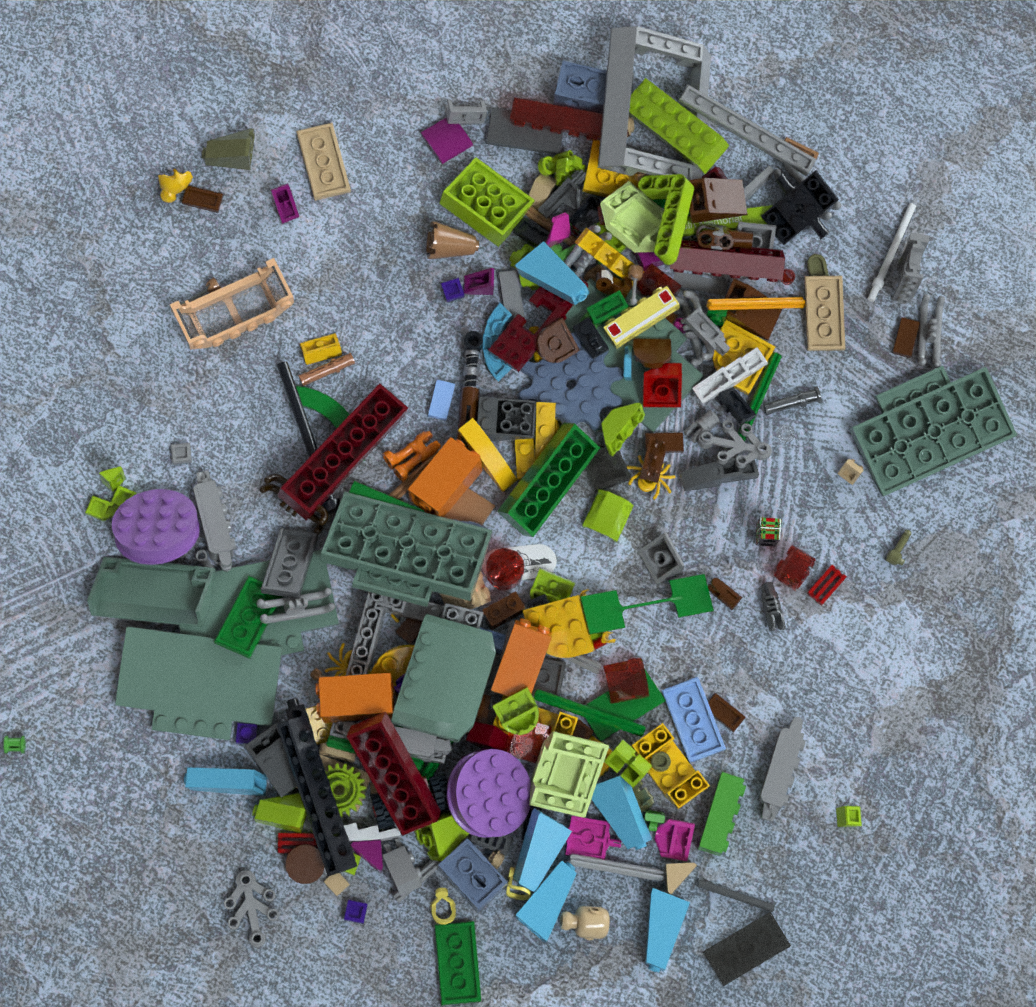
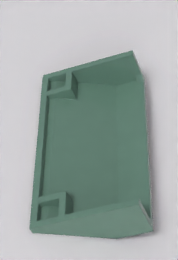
(152, 592)

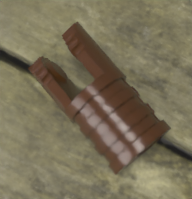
(724, 593)

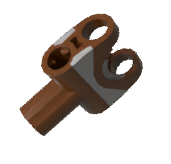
(715, 239)

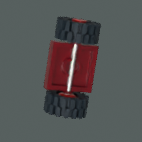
(439, 792)

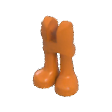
(417, 447)

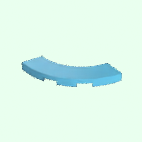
(495, 326)

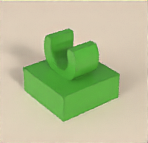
(654, 818)

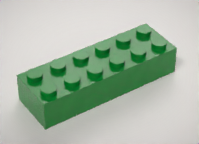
(548, 479)

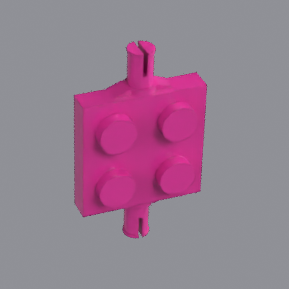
(589, 838)

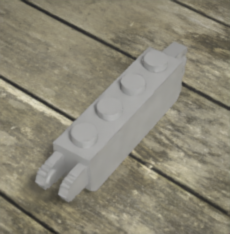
(213, 521)
(417, 743)
(780, 769)

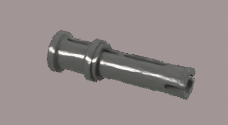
(800, 399)

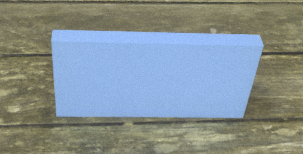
(693, 720)

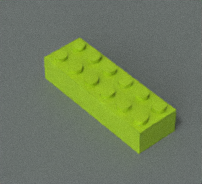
(676, 126)

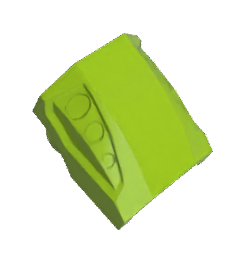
(608, 514)

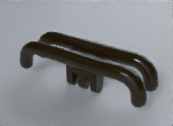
(319, 522)

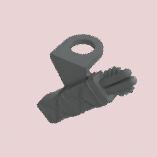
(564, 195)

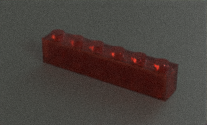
(556, 118)

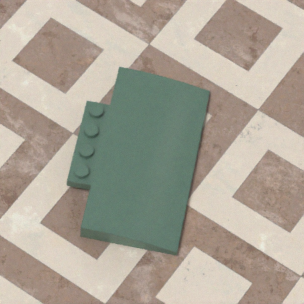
(632, 391)
(931, 427)
(405, 550)
(284, 633)
(196, 683)

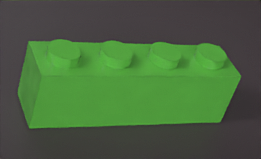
(721, 813)

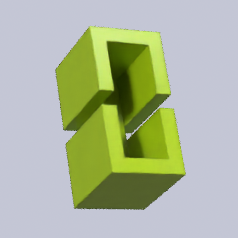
(636, 767)

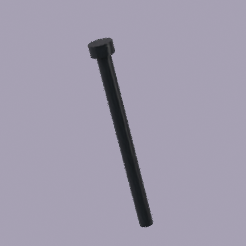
(331, 504)

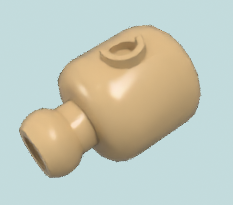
(587, 921)

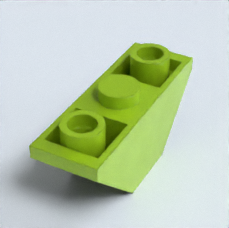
(620, 425)

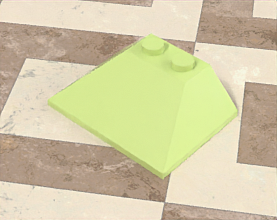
(632, 218)
(566, 774)

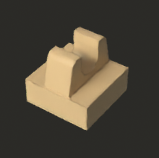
(850, 471)

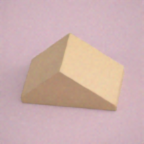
(542, 190)
(676, 874)

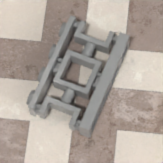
(910, 261)

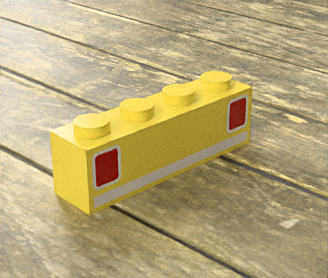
(641, 317)

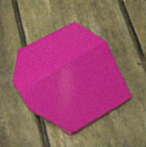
(560, 230)
(674, 839)

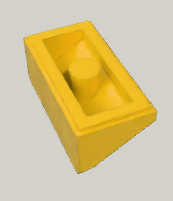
(320, 349)

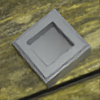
(181, 453)

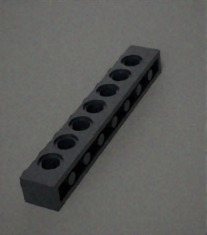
(317, 795)

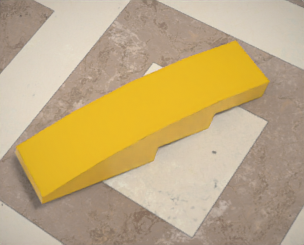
(604, 253)
(490, 457)

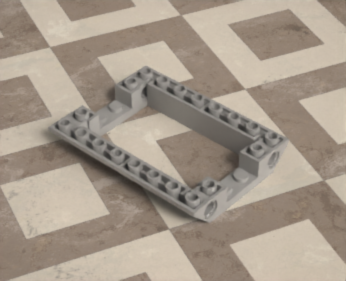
(622, 47)
(370, 629)

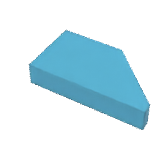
(628, 363)

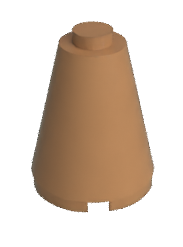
(449, 242)

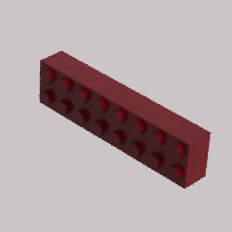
(342, 452)

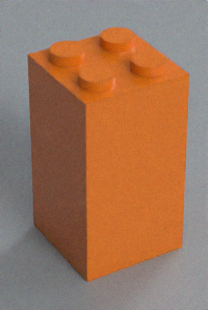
(445, 478)
(522, 658)
(354, 697)

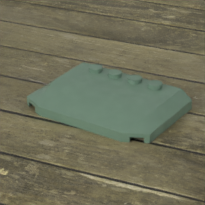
(445, 679)

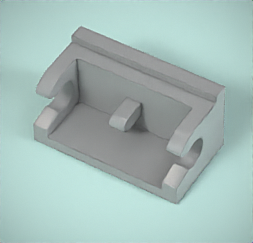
(465, 114)

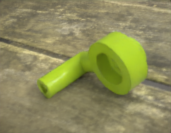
(547, 164)
(520, 254)

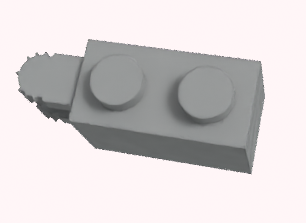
(401, 868)

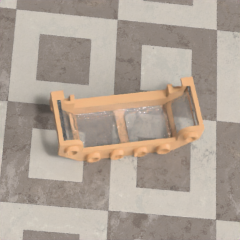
(234, 308)

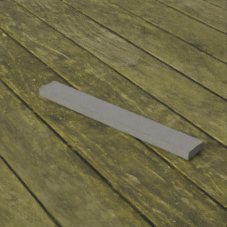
(747, 130)

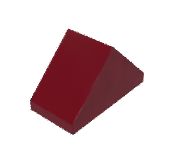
(487, 736)

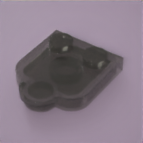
(606, 470)

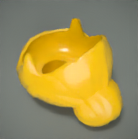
(173, 185)

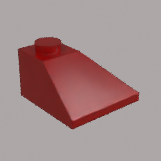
(663, 386)

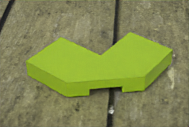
(105, 510)

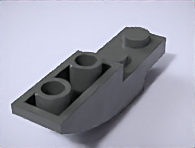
(715, 474)

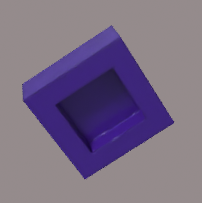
(452, 290)
(245, 733)
(355, 912)

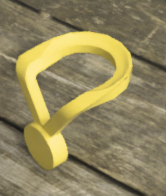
(442, 893)
(513, 895)

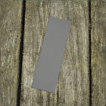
(701, 283)

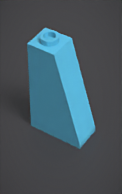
(551, 273)
(226, 781)
(621, 810)
(539, 849)
(545, 904)
(664, 924)

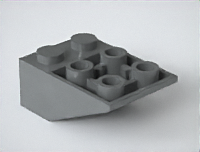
(506, 418)
(271, 758)

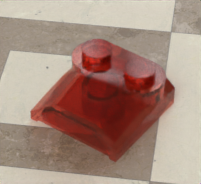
(626, 680)
(528, 745)

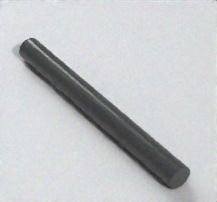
(736, 895)

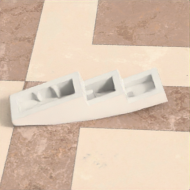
(730, 375)
(370, 834)

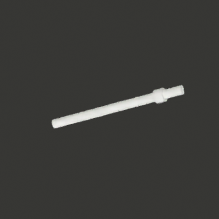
(878, 282)

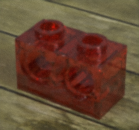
(661, 280)

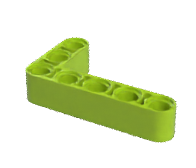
(678, 196)

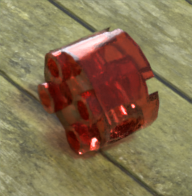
(795, 568)
(505, 569)

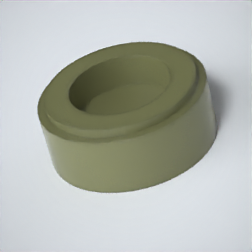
(660, 761)

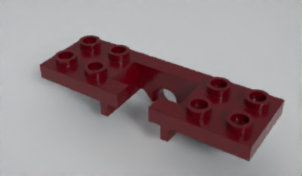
(516, 342)

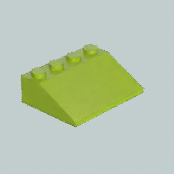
(486, 201)

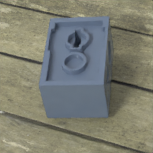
(580, 87)
(472, 875)

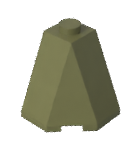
(231, 150)

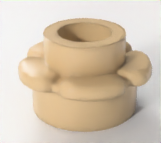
(496, 859)

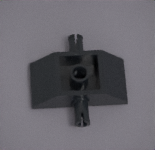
(789, 214)

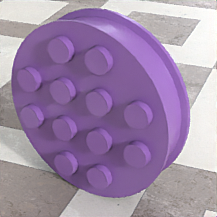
(155, 526)
(489, 793)

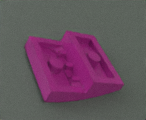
(446, 140)

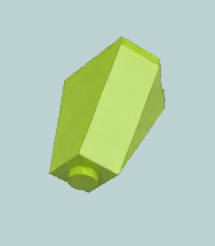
(282, 813)
(441, 836)

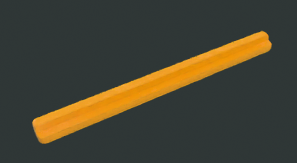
(755, 303)

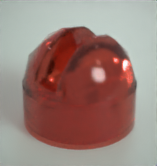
(786, 279)

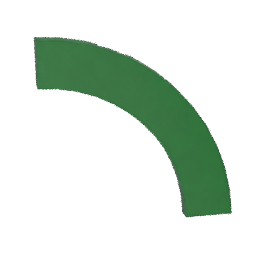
(323, 404)

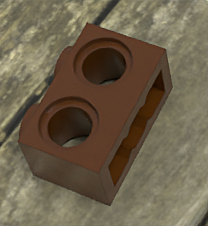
(503, 611)

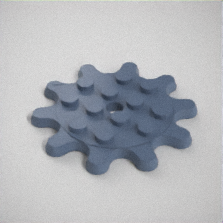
(581, 402)

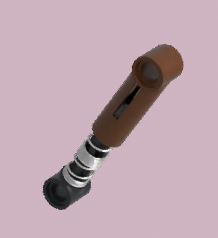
(469, 393)

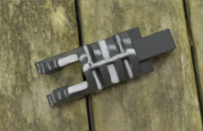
(772, 607)

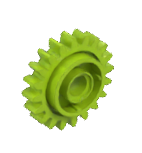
(351, 783)

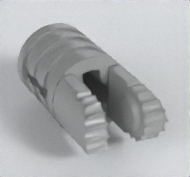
(704, 423)

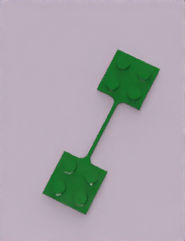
(605, 612)

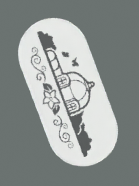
(534, 558)

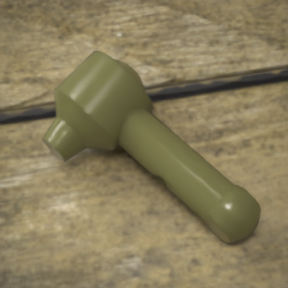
(894, 556)

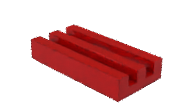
(836, 573)
(294, 843)

